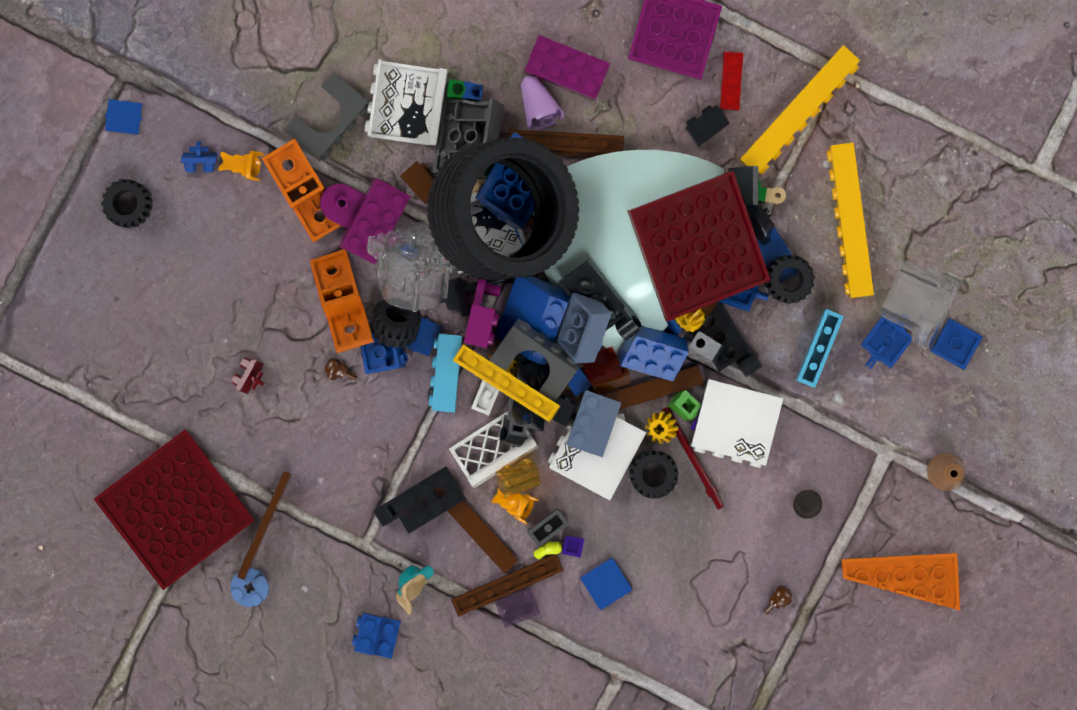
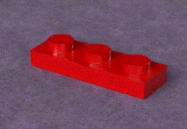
(731, 81)

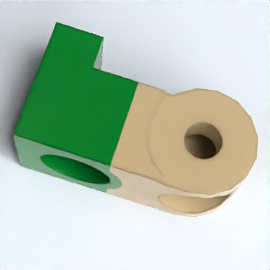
(771, 196)

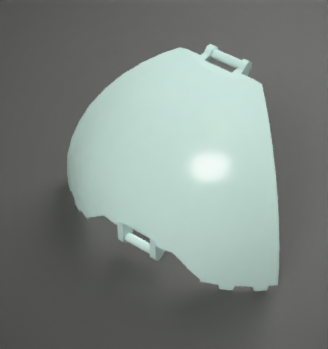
(604, 233)

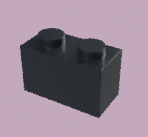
(706, 125)
(565, 410)

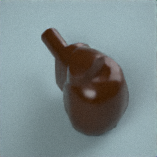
(335, 369)
(779, 598)

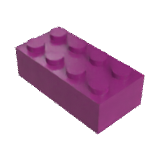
(567, 68)

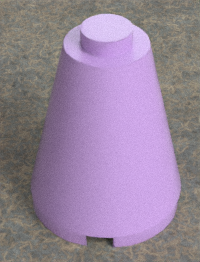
(539, 105)

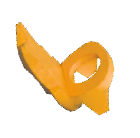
(247, 165)
(516, 504)

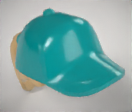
(411, 584)

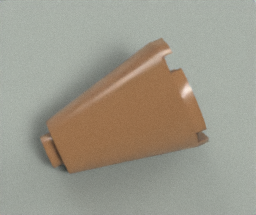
(940, 468)

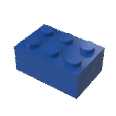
(654, 353)

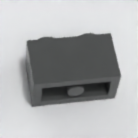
(548, 527)

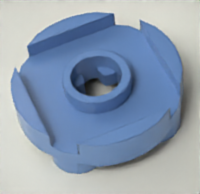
(256, 596)

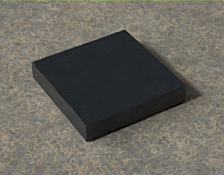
(748, 183)

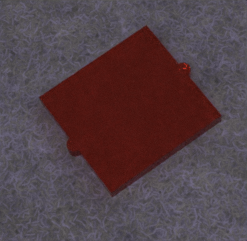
(604, 368)

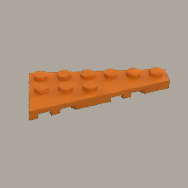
(922, 577)

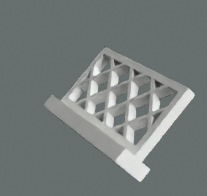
(507, 459)

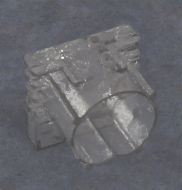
(411, 267)
(921, 301)

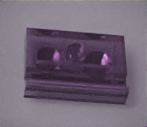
(517, 607)

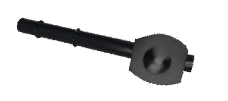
(761, 222)
(457, 298)

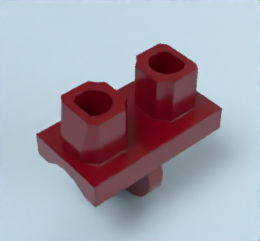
(251, 376)

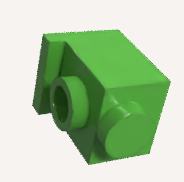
(690, 403)

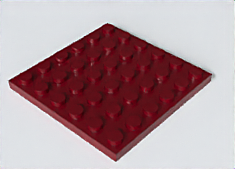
(698, 245)
(174, 509)

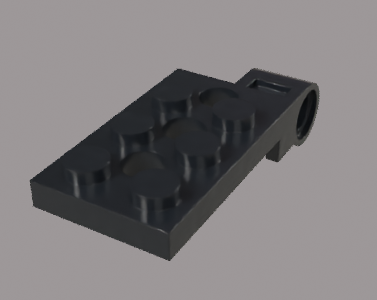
(625, 320)
(744, 356)
(514, 427)
(392, 509)

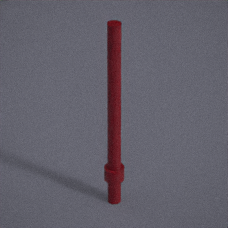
(711, 490)

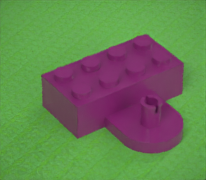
(363, 213)
(481, 318)

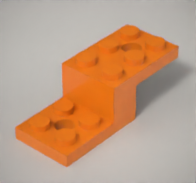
(300, 188)
(341, 301)

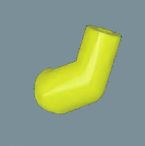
(548, 548)

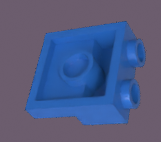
(382, 358)
(376, 635)

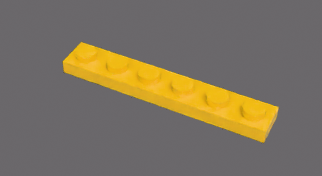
(506, 383)

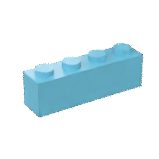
(819, 348)
(446, 373)

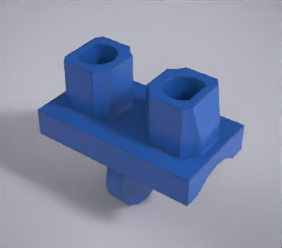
(191, 159)

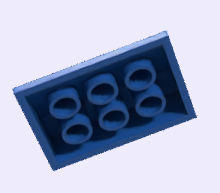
(507, 195)
(537, 304)

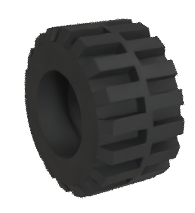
(110, 203)
(804, 286)
(395, 325)
(666, 462)

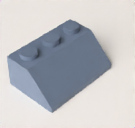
(583, 328)
(593, 423)

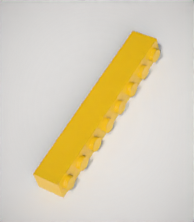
(800, 109)
(851, 220)

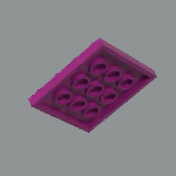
(675, 35)

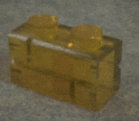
(518, 477)

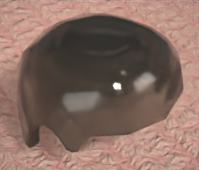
(807, 504)

